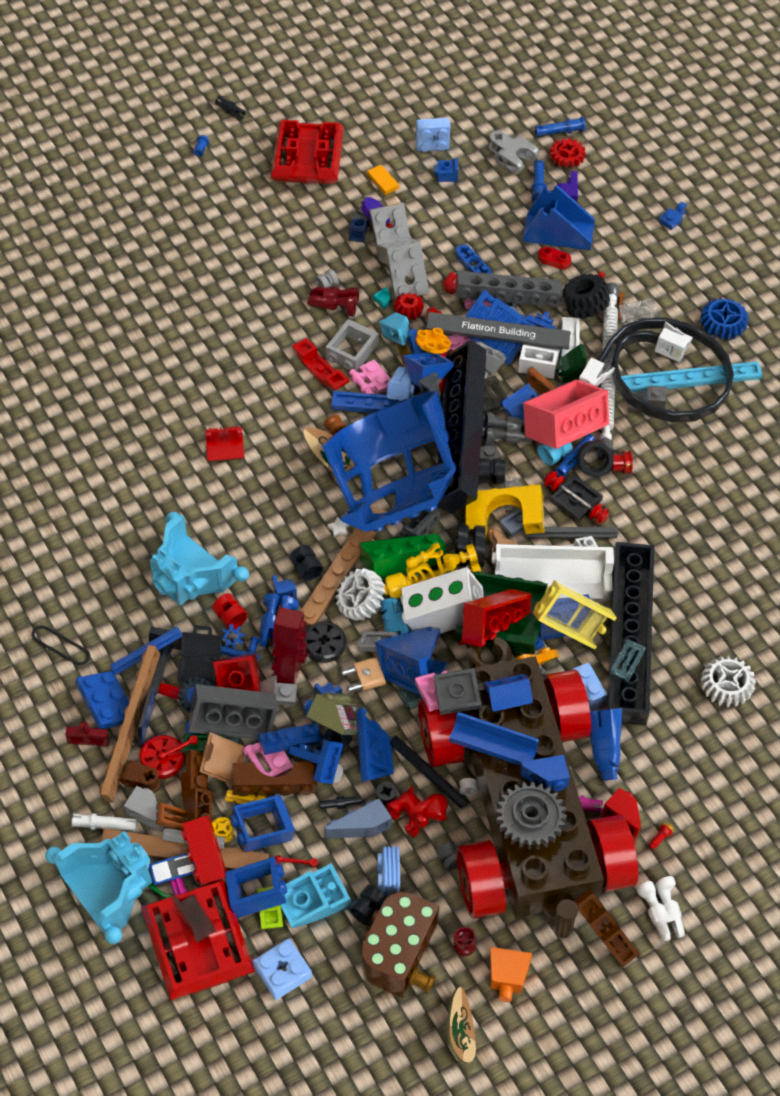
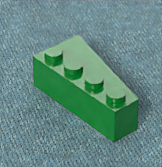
(390, 555)

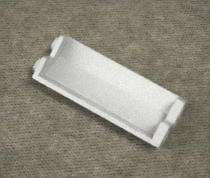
(576, 567)

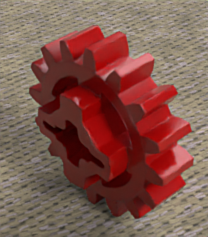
(567, 153)

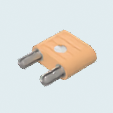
(368, 675)

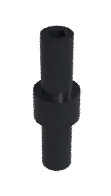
(340, 802)

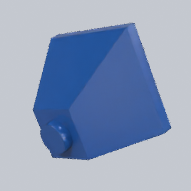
(425, 363)

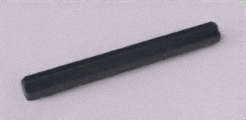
(428, 772)

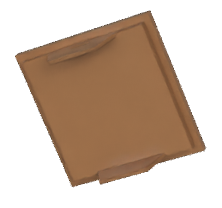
(220, 756)

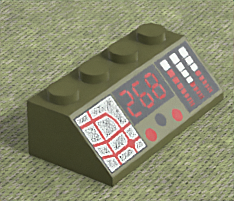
(335, 712)

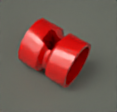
(229, 611)

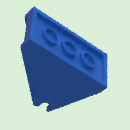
(558, 221)
(409, 657)

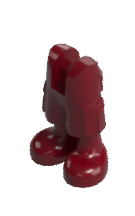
(332, 297)

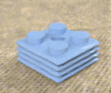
(432, 134)
(389, 870)
(276, 980)

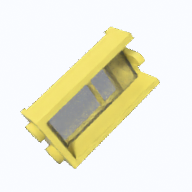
(572, 613)

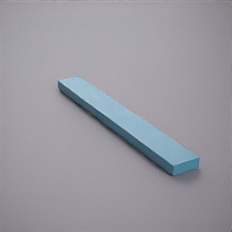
(692, 377)

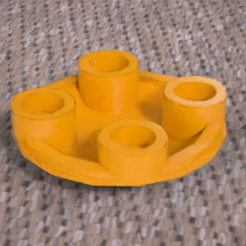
(433, 341)

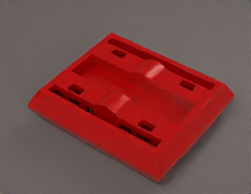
(307, 152)
(206, 960)

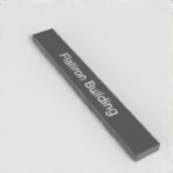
(499, 330)

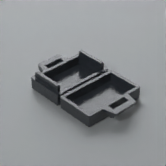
(200, 650)

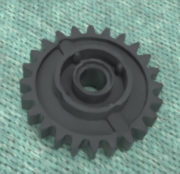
(528, 830)

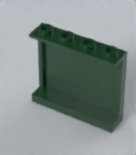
(520, 635)

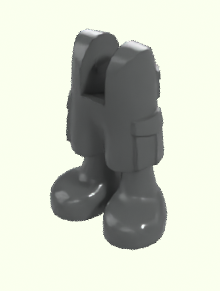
(512, 433)

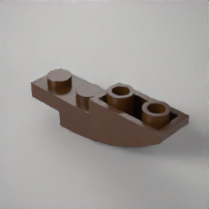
(194, 785)

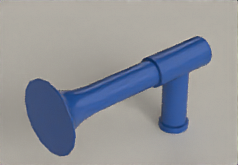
(252, 649)

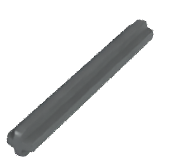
(575, 532)

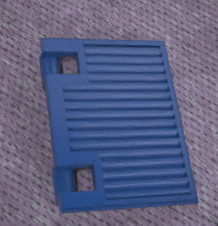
(497, 312)

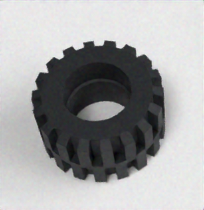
(586, 296)

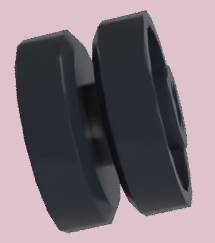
(478, 540)

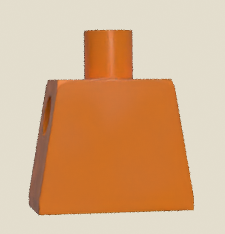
(508, 971)

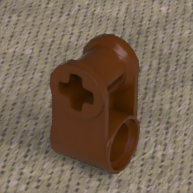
(141, 776)

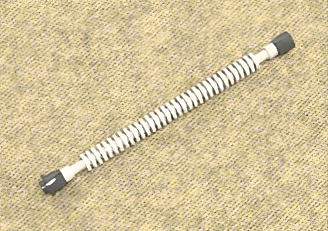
(609, 329)

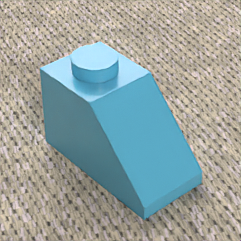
(395, 328)

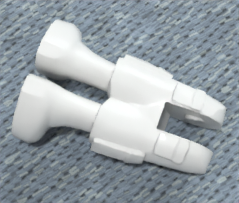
(666, 913)

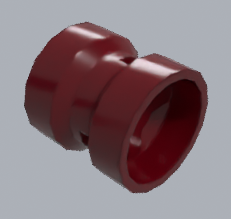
(464, 936)

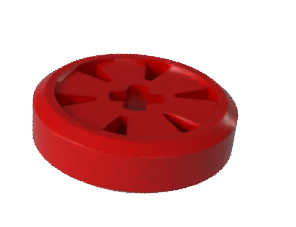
(171, 764)

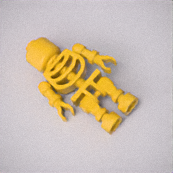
(415, 564)

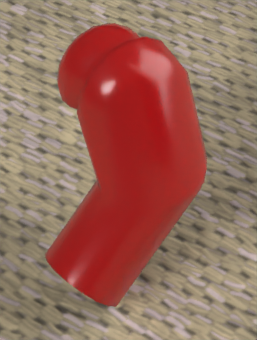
(448, 283)

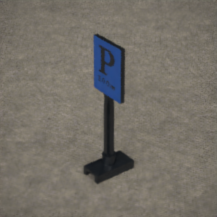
(153, 690)

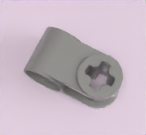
(494, 358)

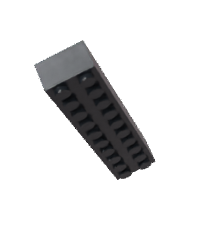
(463, 421)
(633, 608)

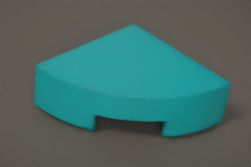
(382, 298)

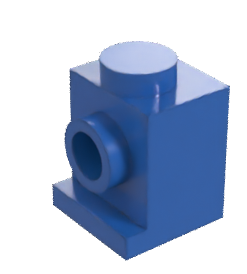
(447, 170)

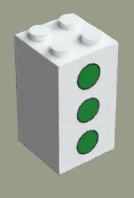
(439, 600)

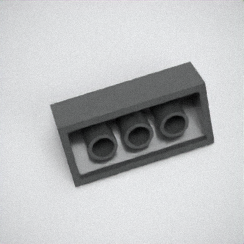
(232, 711)

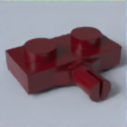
(87, 736)

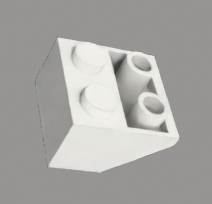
(541, 358)

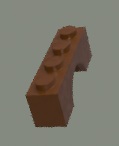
(249, 780)

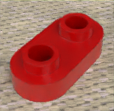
(554, 258)

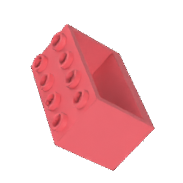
(566, 413)

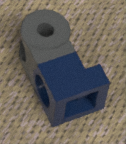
(358, 227)

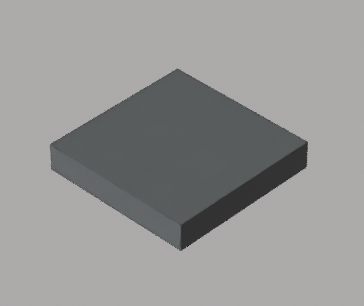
(457, 691)

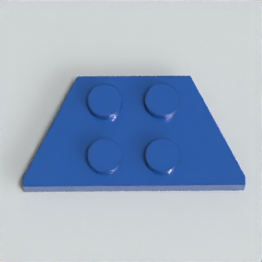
(374, 749)

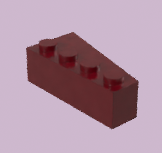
(289, 645)

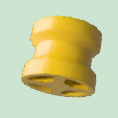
(224, 825)

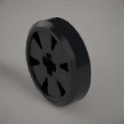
(334, 646)

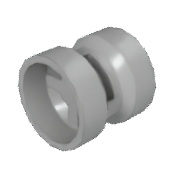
(327, 280)

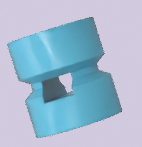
(551, 455)

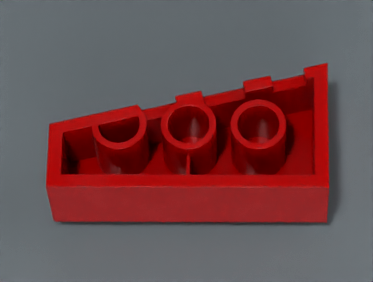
(492, 614)

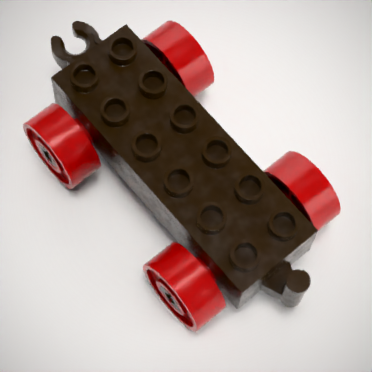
(585, 856)

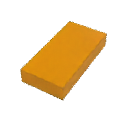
(383, 179)

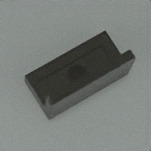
(194, 917)

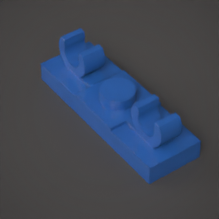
(282, 739)

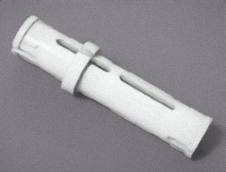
(101, 822)

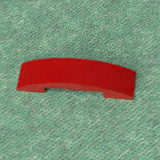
(318, 366)

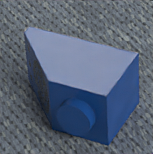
(549, 771)

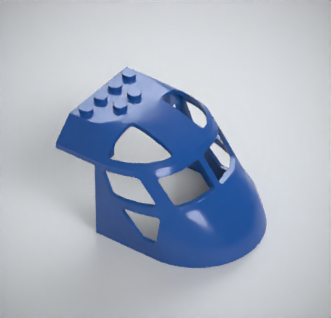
(382, 436)

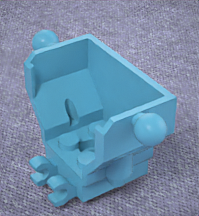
(186, 569)
(105, 879)

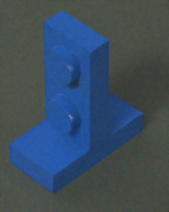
(326, 758)

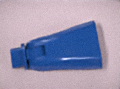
(605, 741)

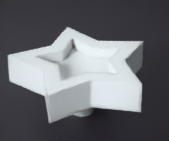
(338, 527)

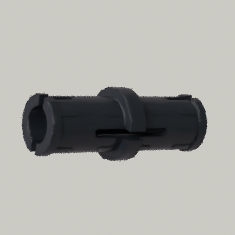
(230, 107)

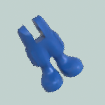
(272, 602)

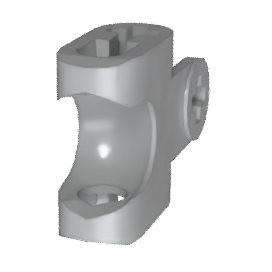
(510, 151)

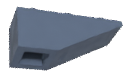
(363, 822)

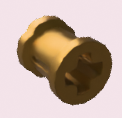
(422, 980)

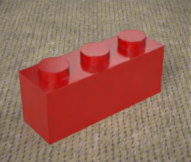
(204, 850)

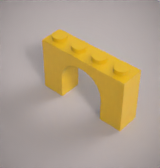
(526, 498)

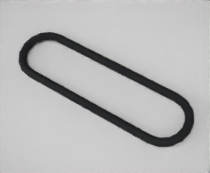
(66, 639)

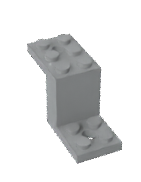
(399, 250)

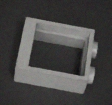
(359, 333)

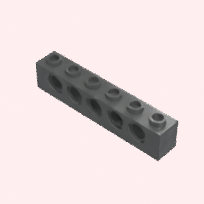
(509, 288)

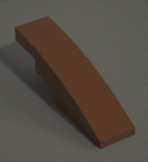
(606, 928)

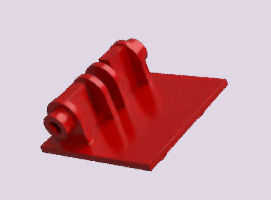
(224, 443)

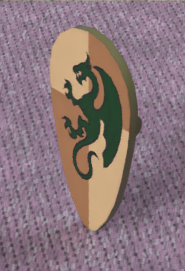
(315, 439)
(460, 1027)

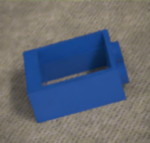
(272, 804)
(259, 901)

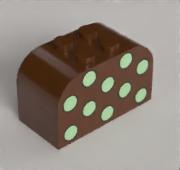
(397, 941)

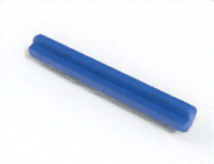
(136, 656)

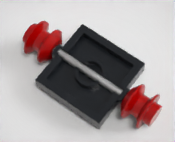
(576, 498)

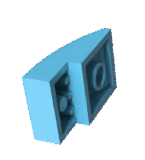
(315, 896)

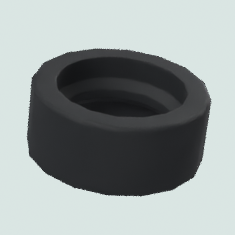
(595, 472)

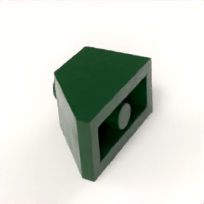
(572, 364)

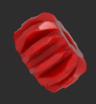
(409, 305)

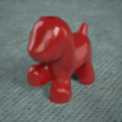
(418, 811)

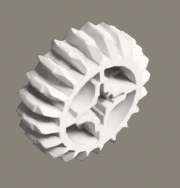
(356, 591)
(727, 687)

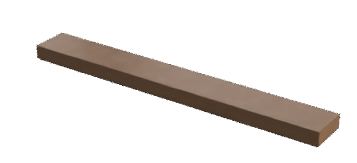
(159, 849)

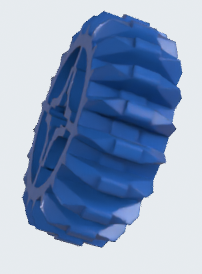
(713, 318)

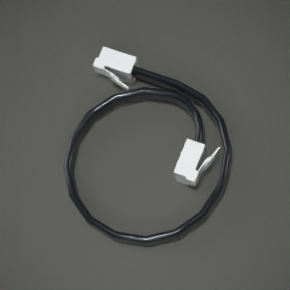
(671, 343)

